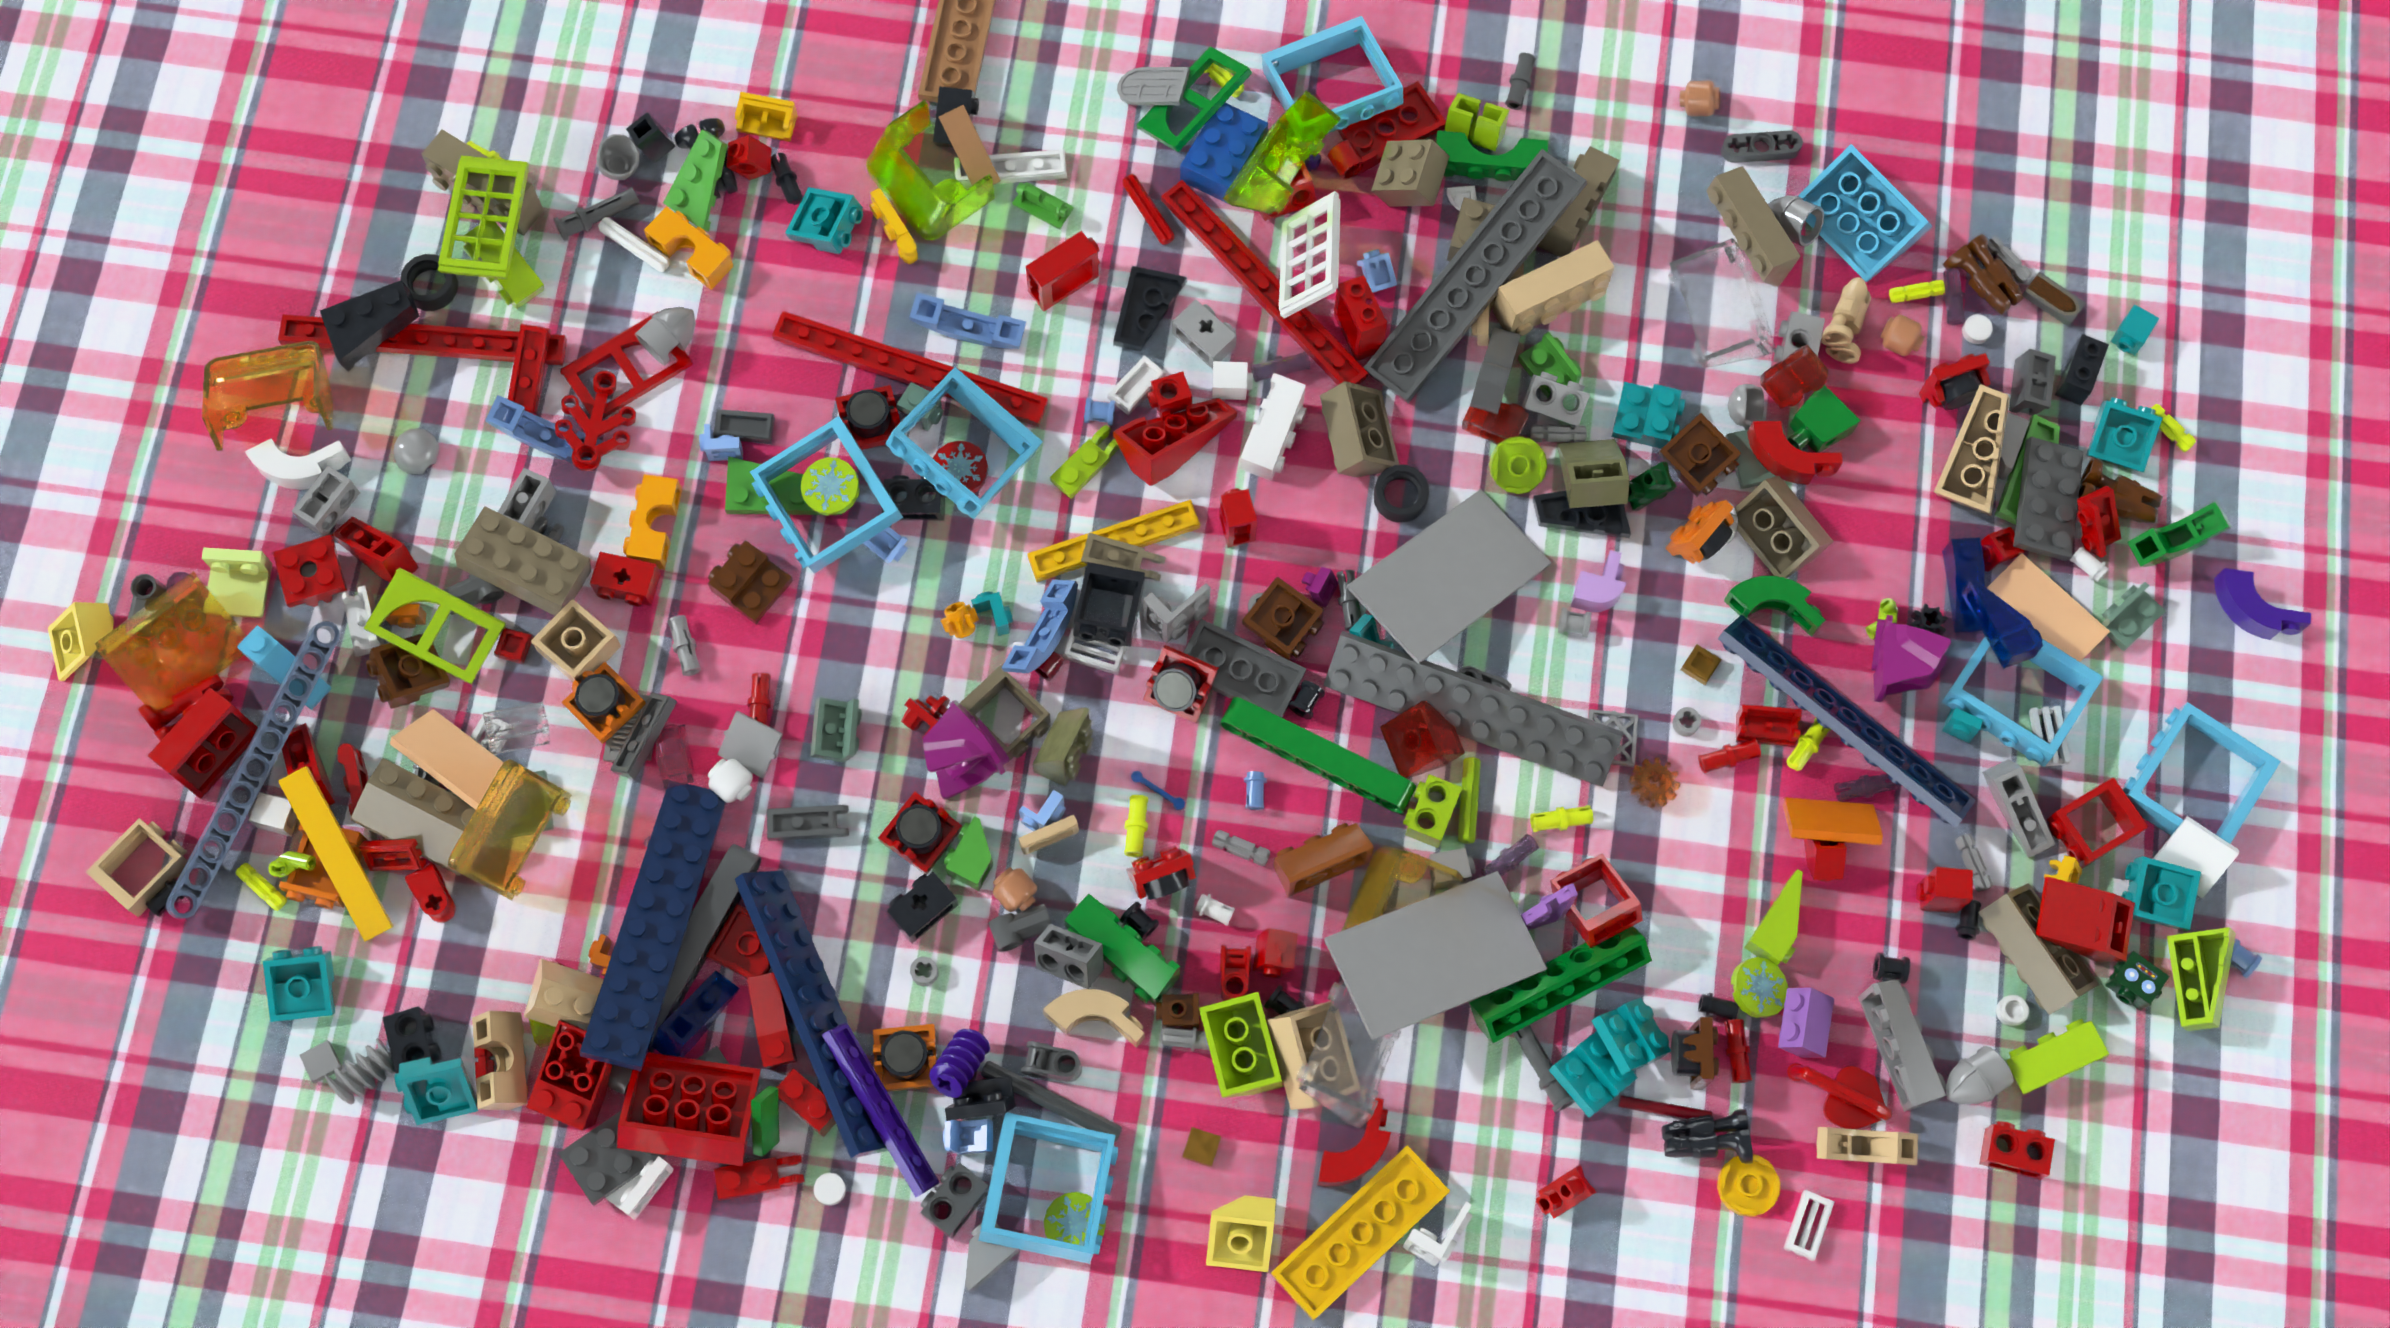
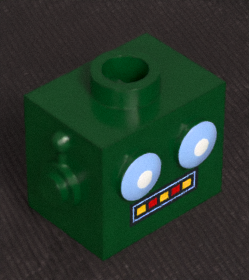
(2136, 981)

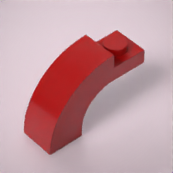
(1784, 459)
(1353, 1164)

